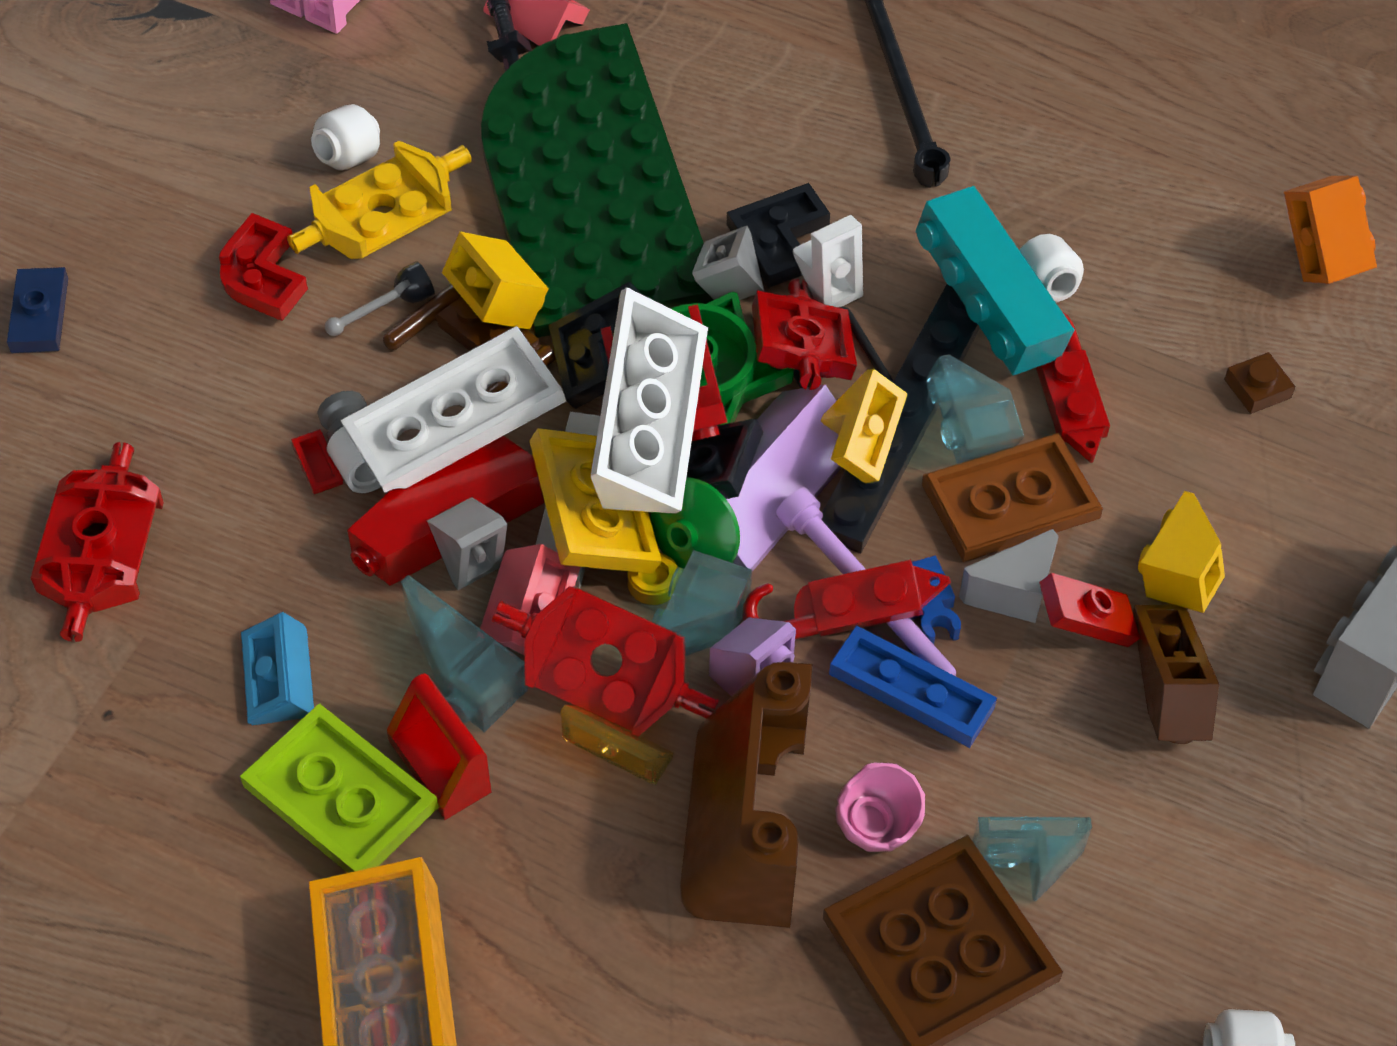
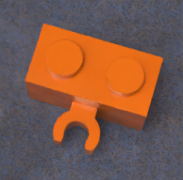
(1331, 229)

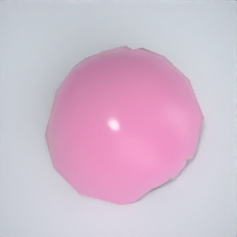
(880, 807)

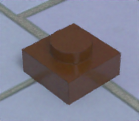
(1259, 382)

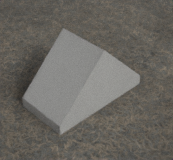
(729, 265)
(469, 540)
(1011, 578)

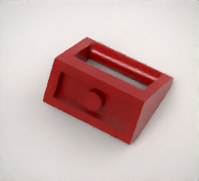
(439, 748)

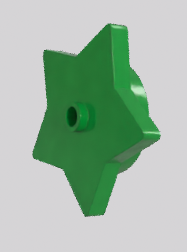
(735, 355)

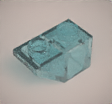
(974, 408)
(705, 600)

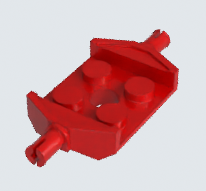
(100, 569)
(561, 652)

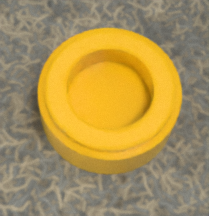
(654, 587)

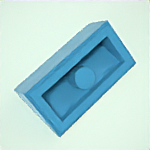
(277, 670)

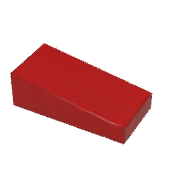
(316, 462)

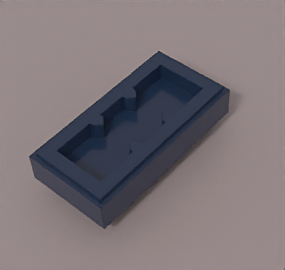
(37, 310)

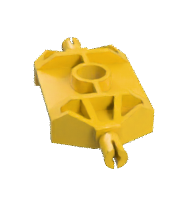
(409, 183)

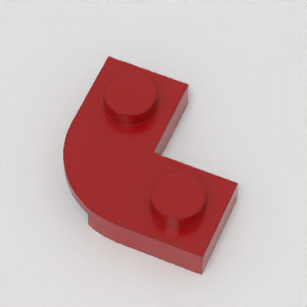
(251, 270)

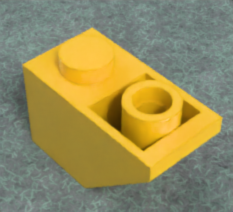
(1184, 559)

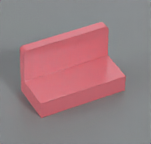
(543, 19)
(528, 581)

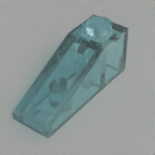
(469, 665)

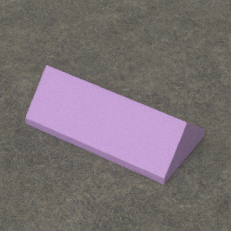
(790, 456)

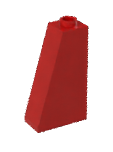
(395, 533)

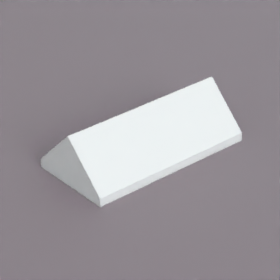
(648, 407)

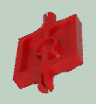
(803, 335)

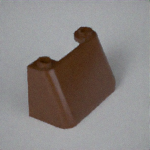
(735, 857)

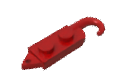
(857, 598)

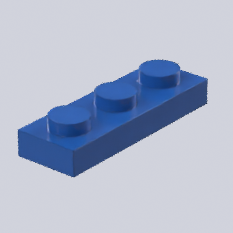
(913, 686)

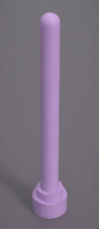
(802, 513)

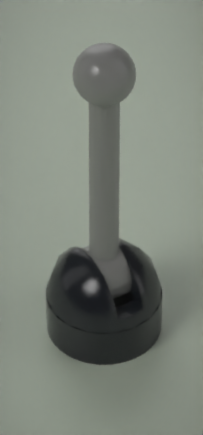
(410, 284)

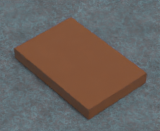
(1011, 496)

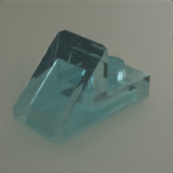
(1043, 842)

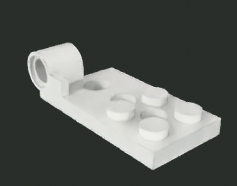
(368, 445)

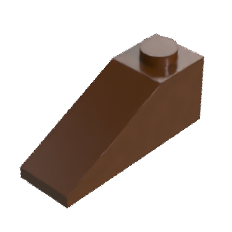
(1175, 674)

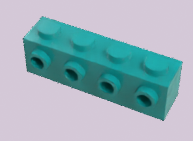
(993, 280)

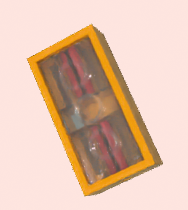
(381, 958)

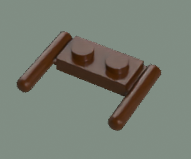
(462, 324)

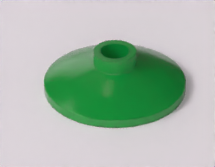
(702, 525)

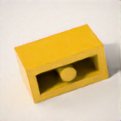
(495, 280)

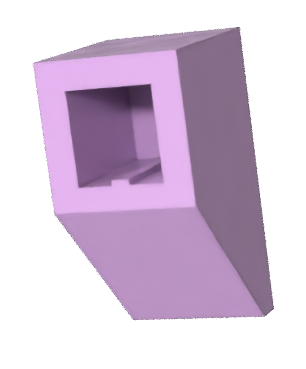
(749, 650)

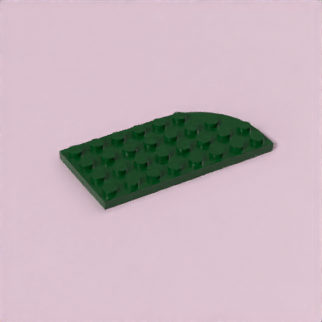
(589, 176)

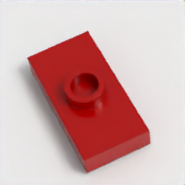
(1089, 610)

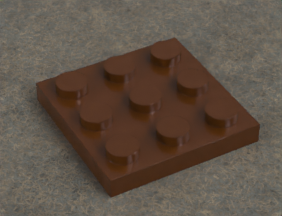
(941, 945)

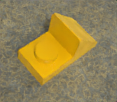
(865, 424)

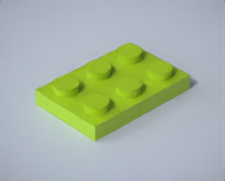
(339, 791)

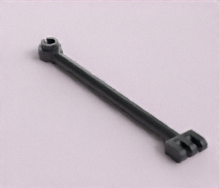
(928, 156)

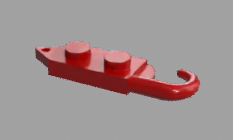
(1075, 399)

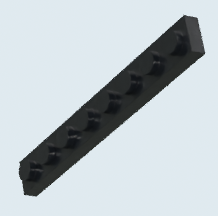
(859, 505)

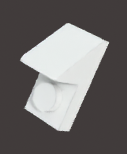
(833, 262)

